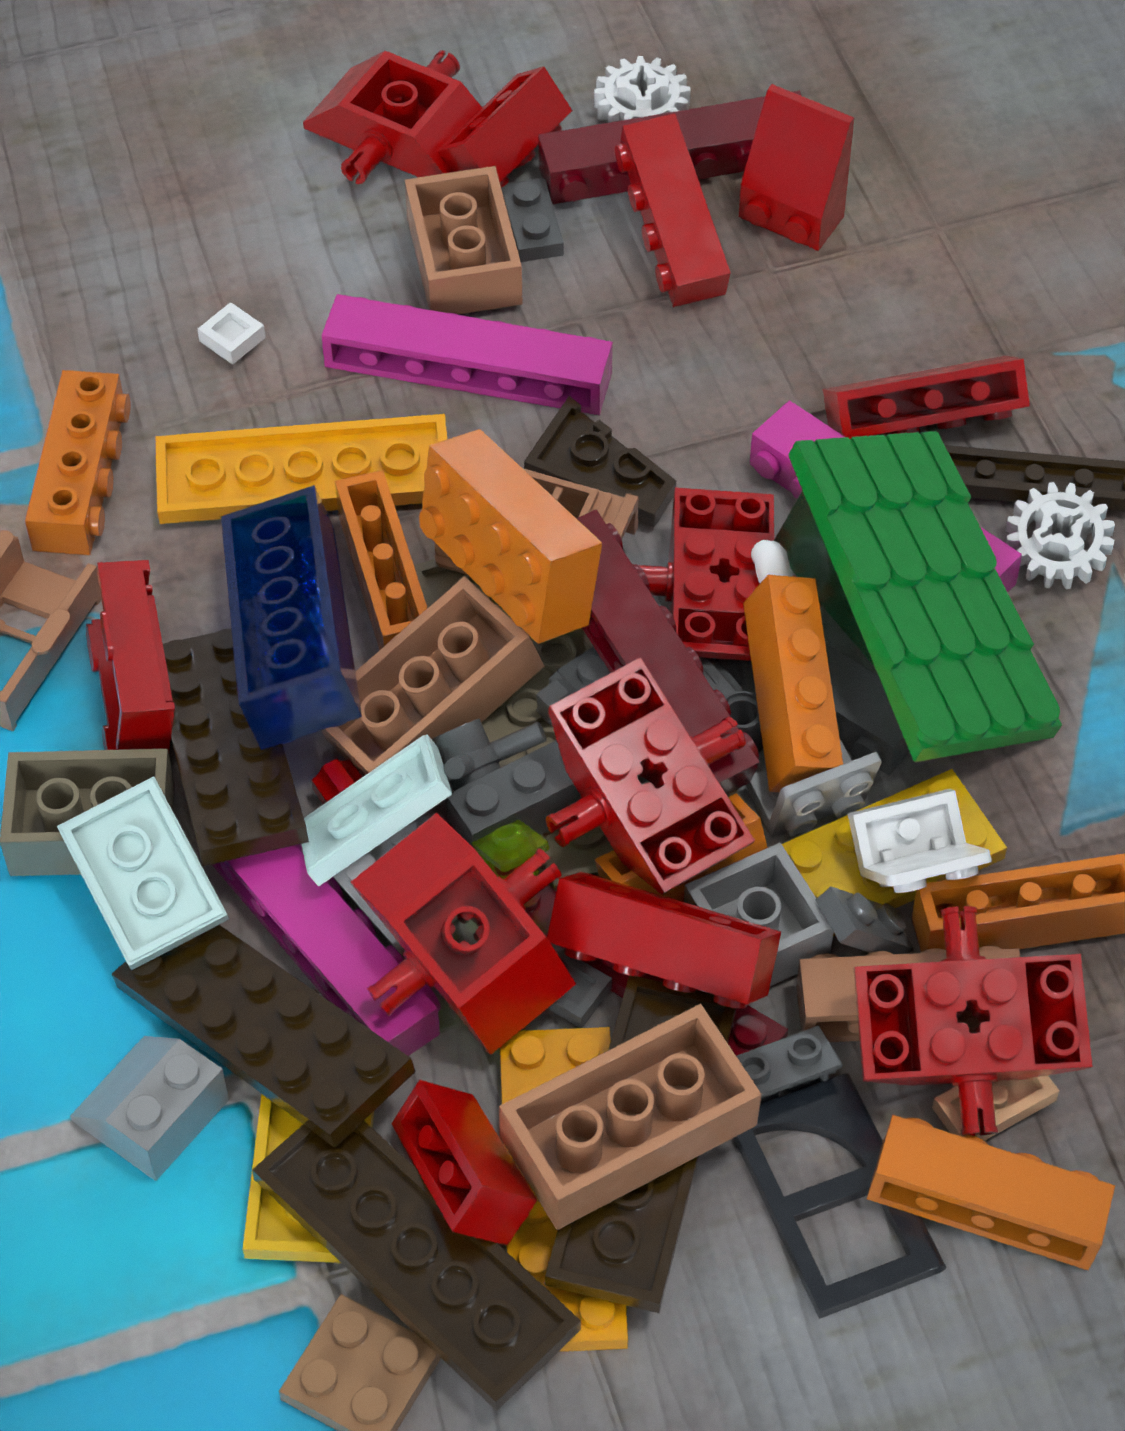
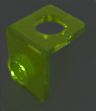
(510, 846)

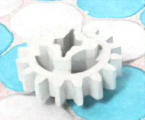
(640, 91)
(1065, 516)

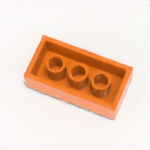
(509, 535)

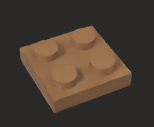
(359, 1371)

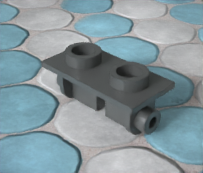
(791, 1063)

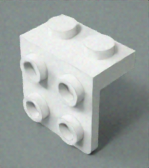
(914, 841)

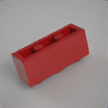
(508, 126)
(463, 1163)

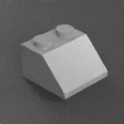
(154, 1103)

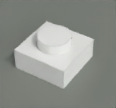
(231, 333)

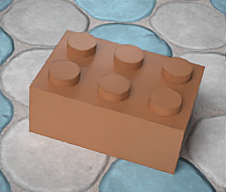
(464, 241)

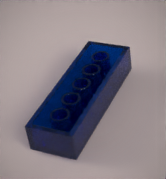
(289, 619)

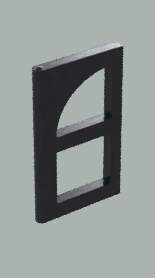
(839, 1114)

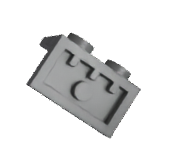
(806, 801)

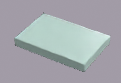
(374, 809)
(142, 873)

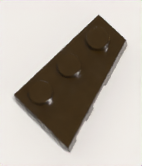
(589, 455)

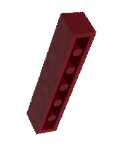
(583, 159)
(632, 625)

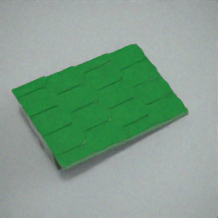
(917, 591)

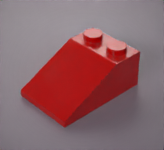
(797, 168)

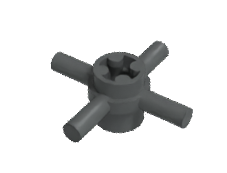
(470, 755)

